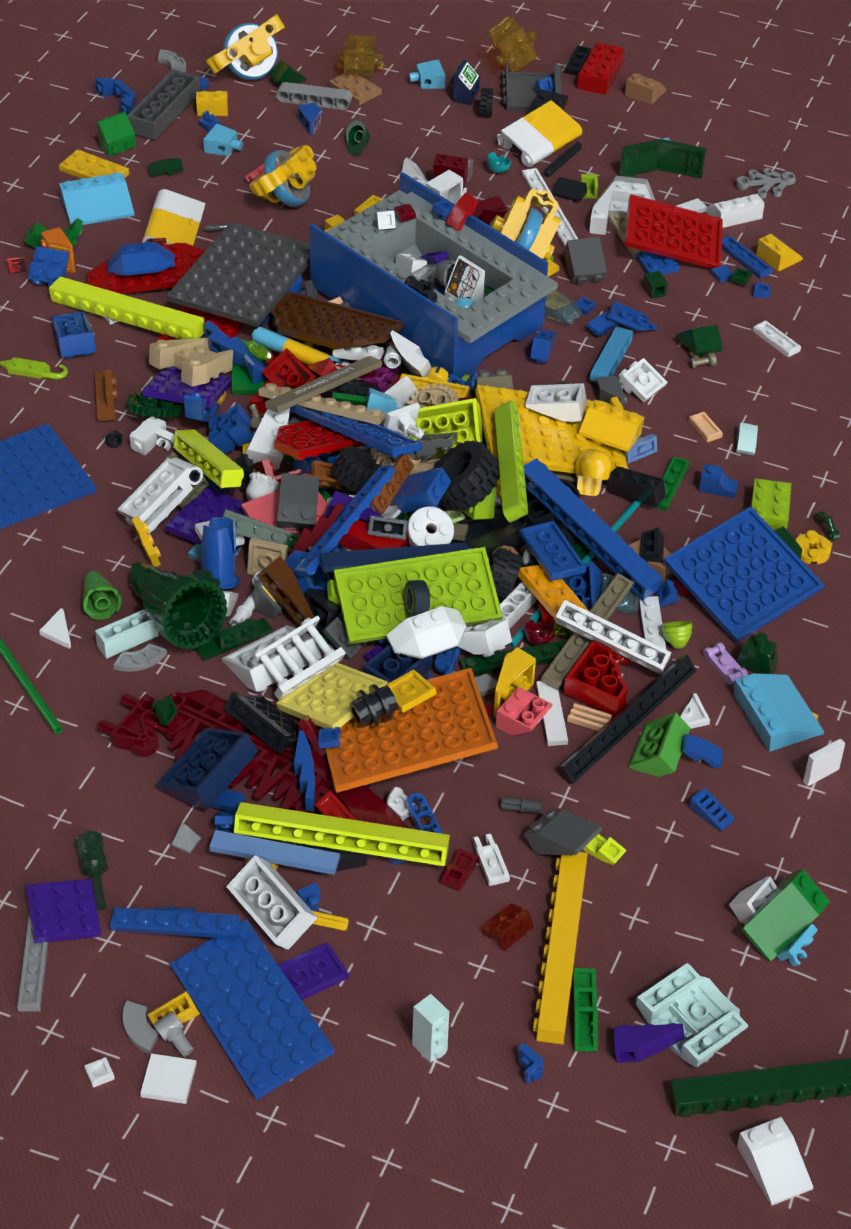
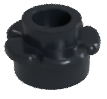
(117, 441)

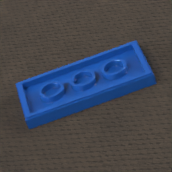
(552, 550)

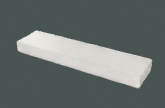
(553, 720)

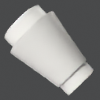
(392, 358)

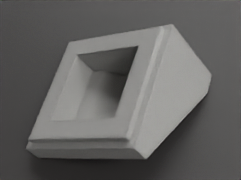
(186, 839)

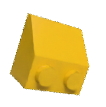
(213, 102)
(776, 253)

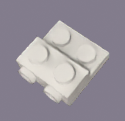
(642, 380)

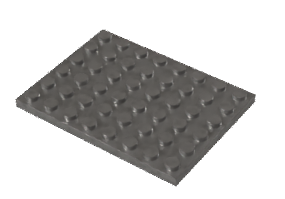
(242, 274)

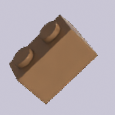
(643, 88)

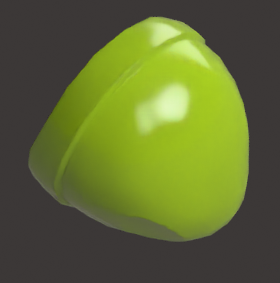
(677, 633)

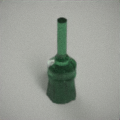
(93, 861)

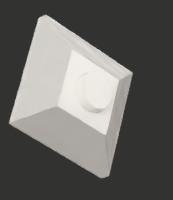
(751, 898)

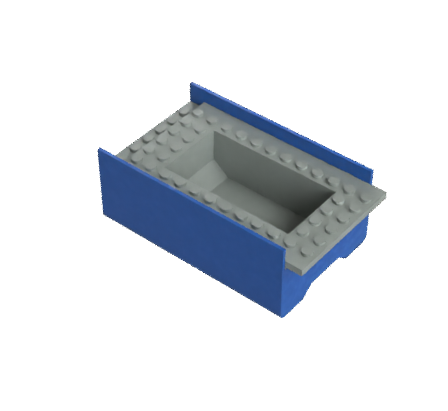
(360, 267)

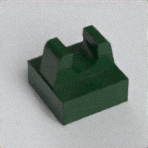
(165, 710)

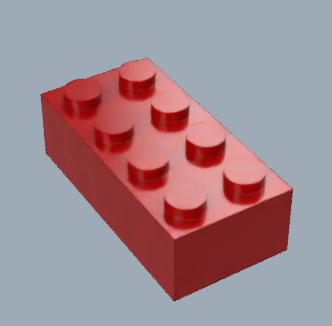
(600, 68)

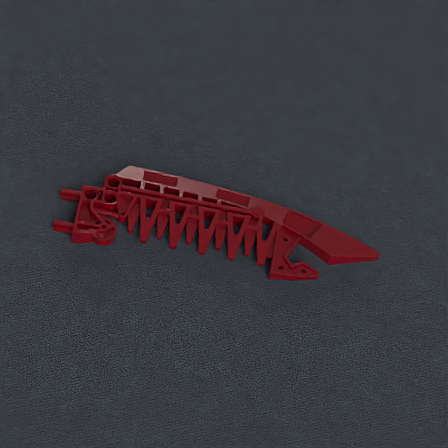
(139, 735)

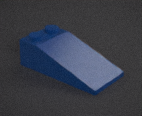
(73, 334)

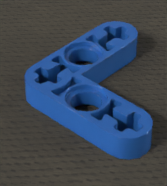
(425, 812)

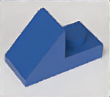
(225, 821)

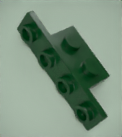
(234, 637)

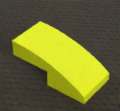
(605, 850)

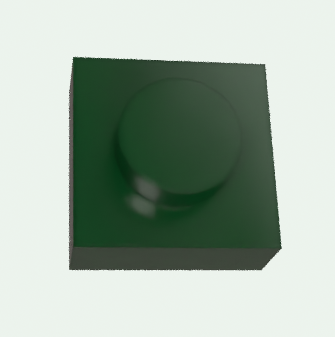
(741, 276)

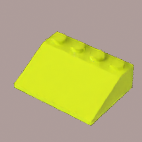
(457, 417)

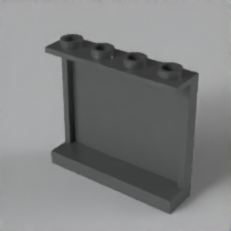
(520, 88)

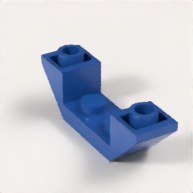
(109, 86)
(196, 409)

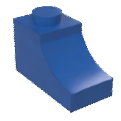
(716, 482)

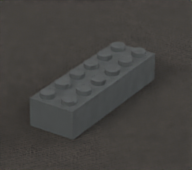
(164, 103)

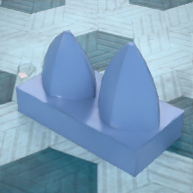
(643, 447)

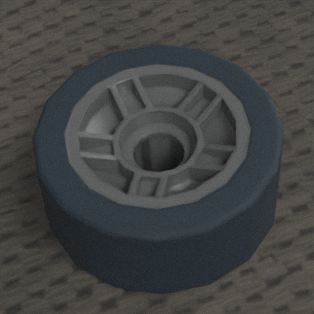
(416, 597)

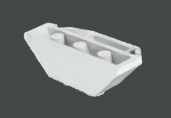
(428, 633)

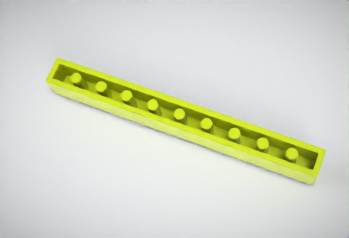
(126, 309)
(342, 834)

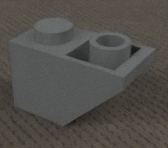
(610, 387)

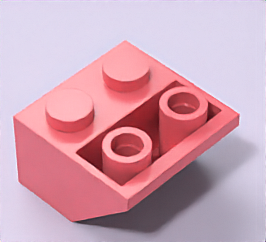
(521, 712)

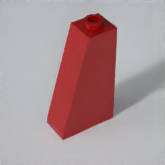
(359, 540)

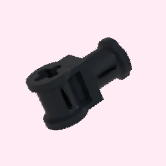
(423, 287)

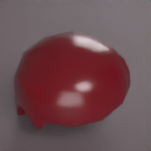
(538, 633)

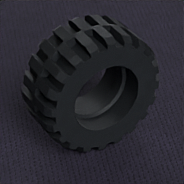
(471, 472)

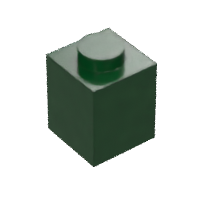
(655, 284)

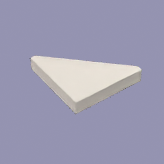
(57, 630)
(695, 714)

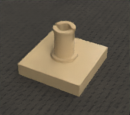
(264, 553)

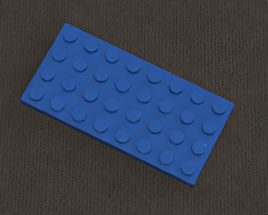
(252, 1010)

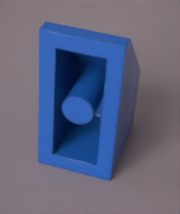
(310, 117)

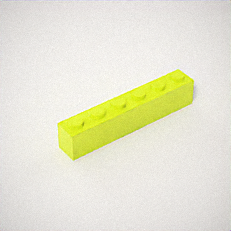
(208, 458)

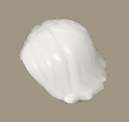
(260, 485)

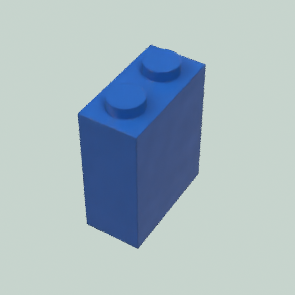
(422, 490)

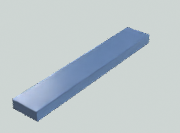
(275, 852)

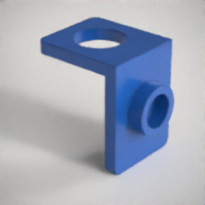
(470, 381)

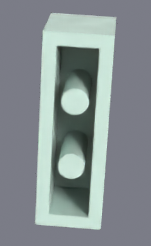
(126, 633)
(430, 1028)

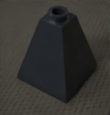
(322, 607)

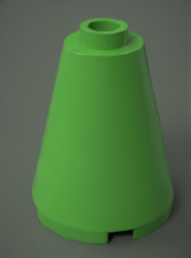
(100, 596)

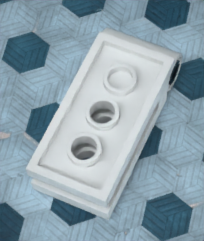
(161, 492)

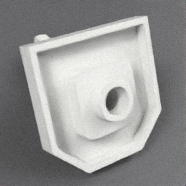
(404, 421)

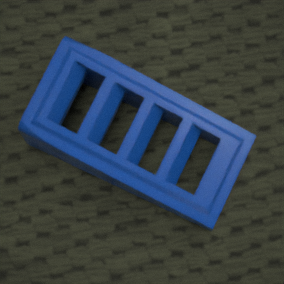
(704, 799)

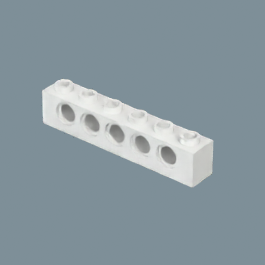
(613, 636)

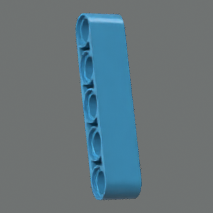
(612, 354)

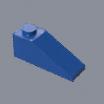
(543, 345)

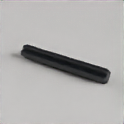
(562, 159)

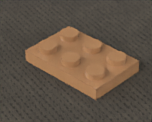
(361, 88)

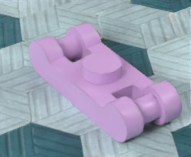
(724, 664)

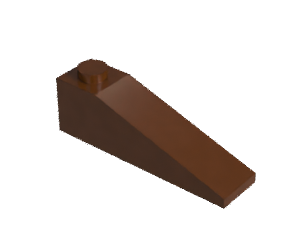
(285, 588)

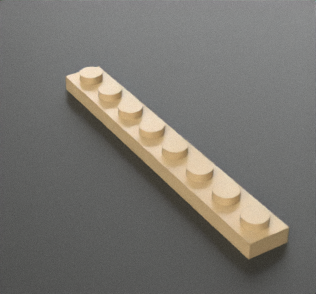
(330, 405)

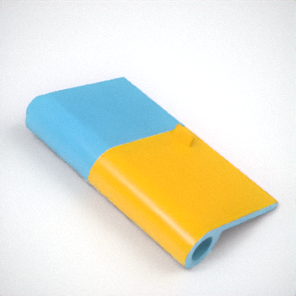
(278, 343)

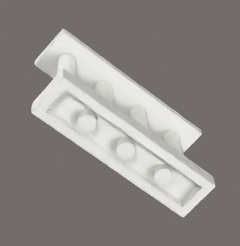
(315, 665)

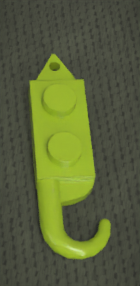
(32, 369)

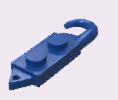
(446, 661)

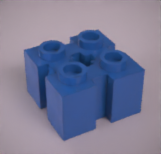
(230, 429)

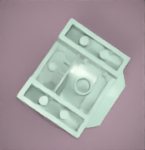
(697, 1004)

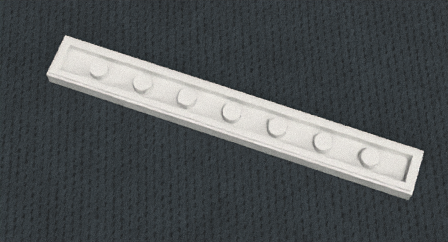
(535, 181)

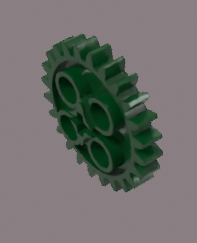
(153, 407)

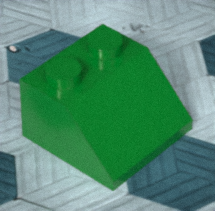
(115, 134)

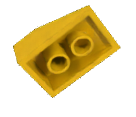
(516, 672)

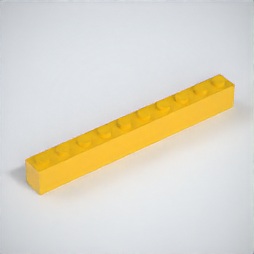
(561, 949)

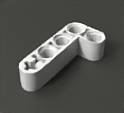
(517, 604)

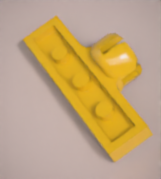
(441, 377)

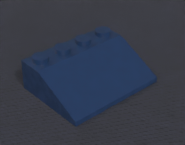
(208, 766)

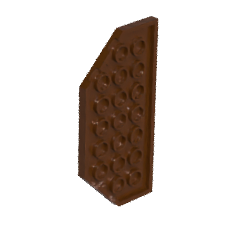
(330, 322)

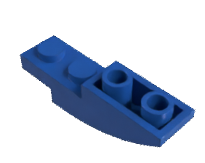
(220, 342)

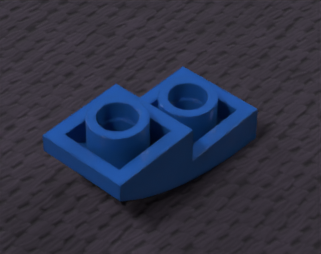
(601, 325)
(702, 749)

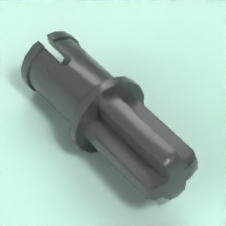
(521, 805)

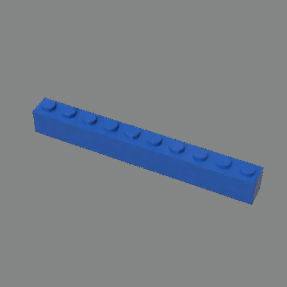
(590, 529)

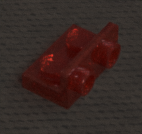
(508, 926)

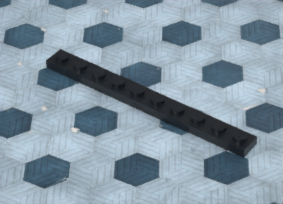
(627, 719)

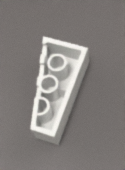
(264, 439)

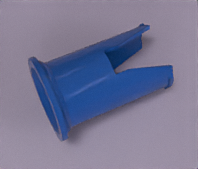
(219, 551)

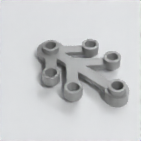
(784, 179)

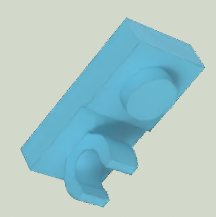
(794, 949)

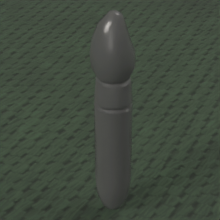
(211, 228)

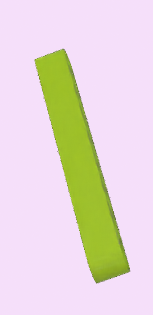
(511, 461)

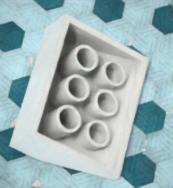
(258, 676)

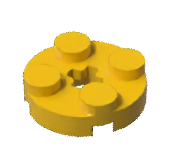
(820, 543)

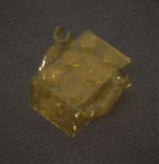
(513, 44)
(360, 55)

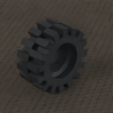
(486, 102)

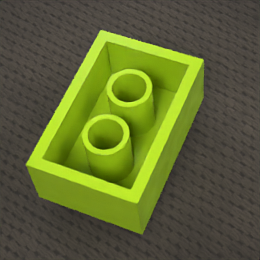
(772, 502)

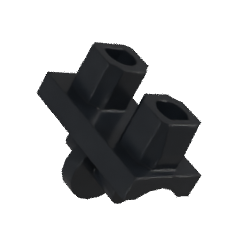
(247, 466)

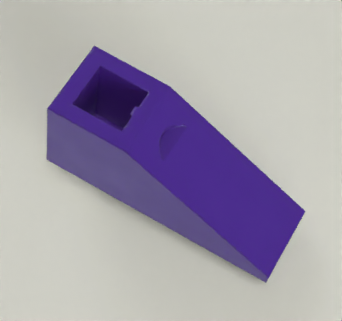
(641, 1042)

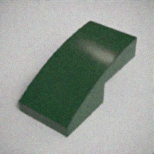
(171, 166)

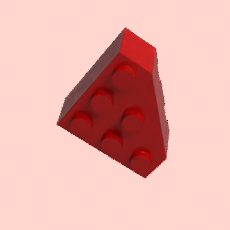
(597, 680)

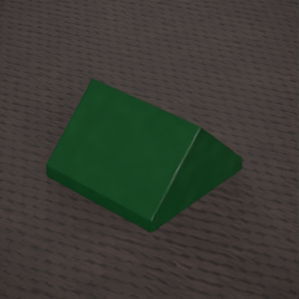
(702, 340)

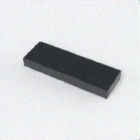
(577, 60)

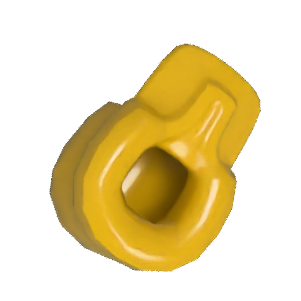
(592, 468)

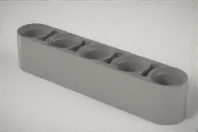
(306, 94)

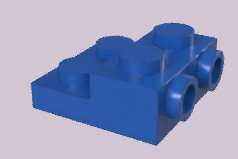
(48, 265)

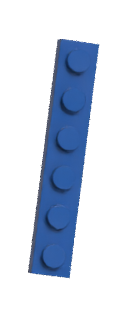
(175, 923)

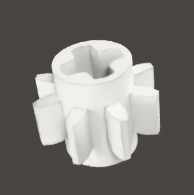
(504, 141)

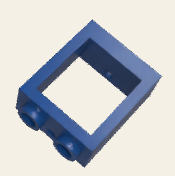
(319, 576)

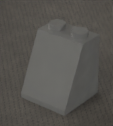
(584, 260)

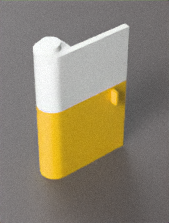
(542, 132)
(174, 218)

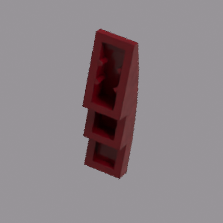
(310, 536)

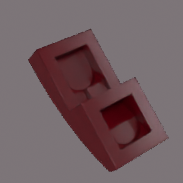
(459, 870)

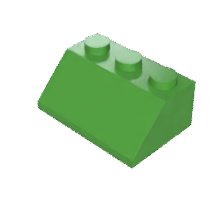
(660, 746)

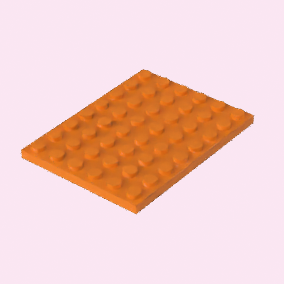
(427, 735)

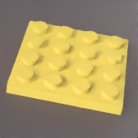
(329, 696)

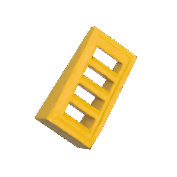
(176, 1003)

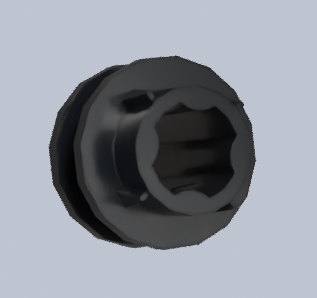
(376, 705)

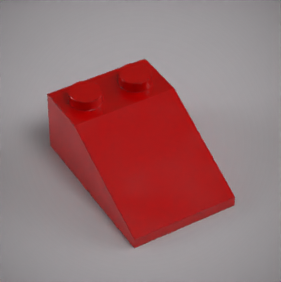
(288, 371)

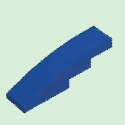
(305, 769)

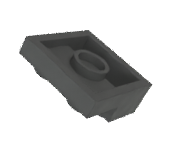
(433, 442)

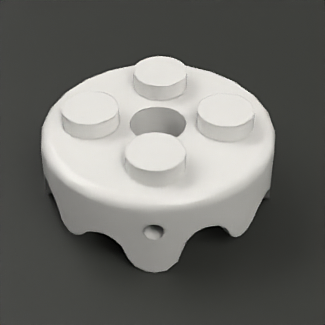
(431, 516)

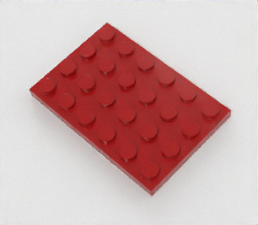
(673, 232)

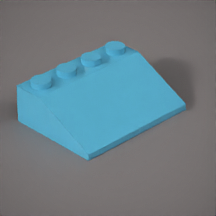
(96, 199)
(776, 710)

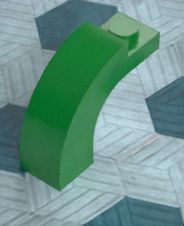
(72, 232)

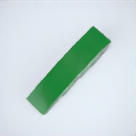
(585, 1010)

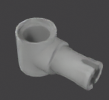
(171, 1029)

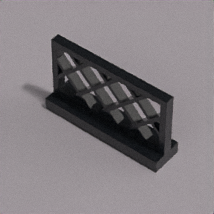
(264, 720)

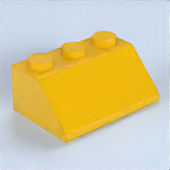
(612, 425)

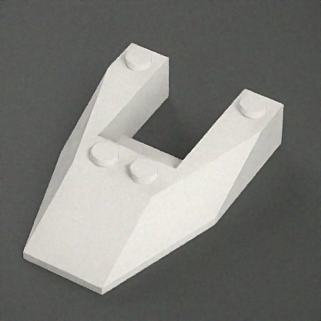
(615, 200)

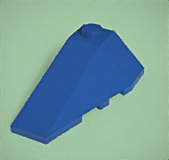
(586, 585)

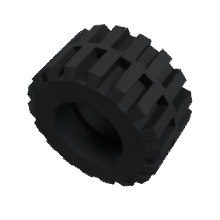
(354, 468)
(504, 570)

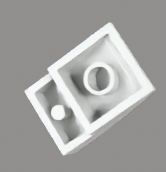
(411, 355)

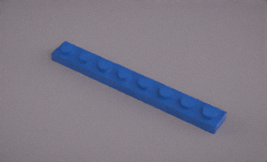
(344, 521)

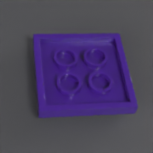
(62, 911)

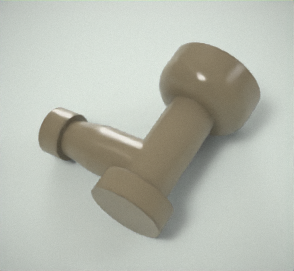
(696, 361)
(256, 420)

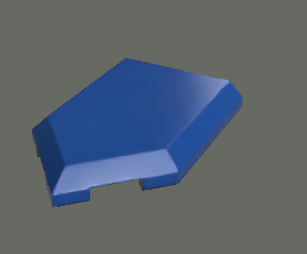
(630, 318)

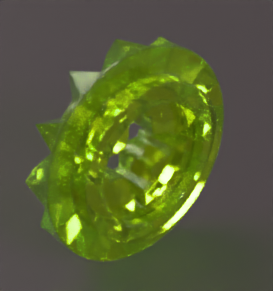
(259, 350)

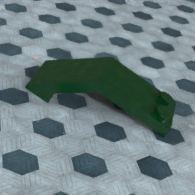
(662, 156)

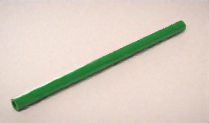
(29, 688)

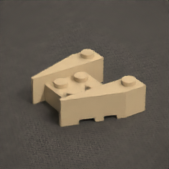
(191, 357)

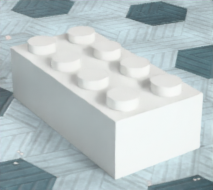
(271, 902)

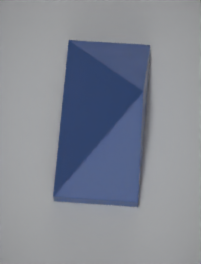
(255, 368)

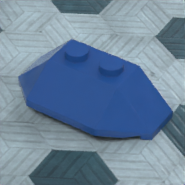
(140, 259)

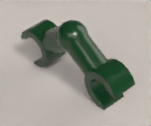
(833, 533)

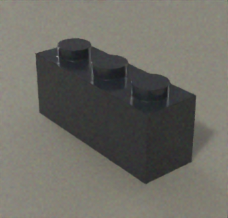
(636, 486)

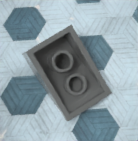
(297, 501)
(561, 833)

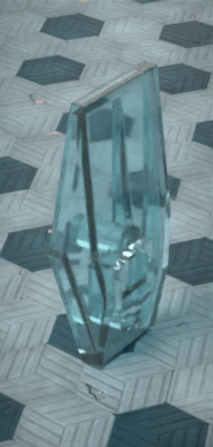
(561, 307)

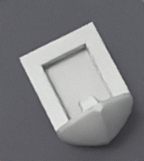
(398, 802)

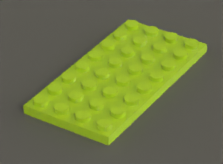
(374, 593)

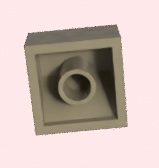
(498, 379)

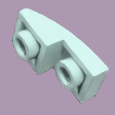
(747, 439)

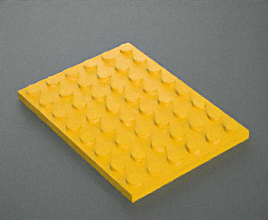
(542, 436)

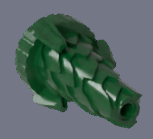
(184, 607)

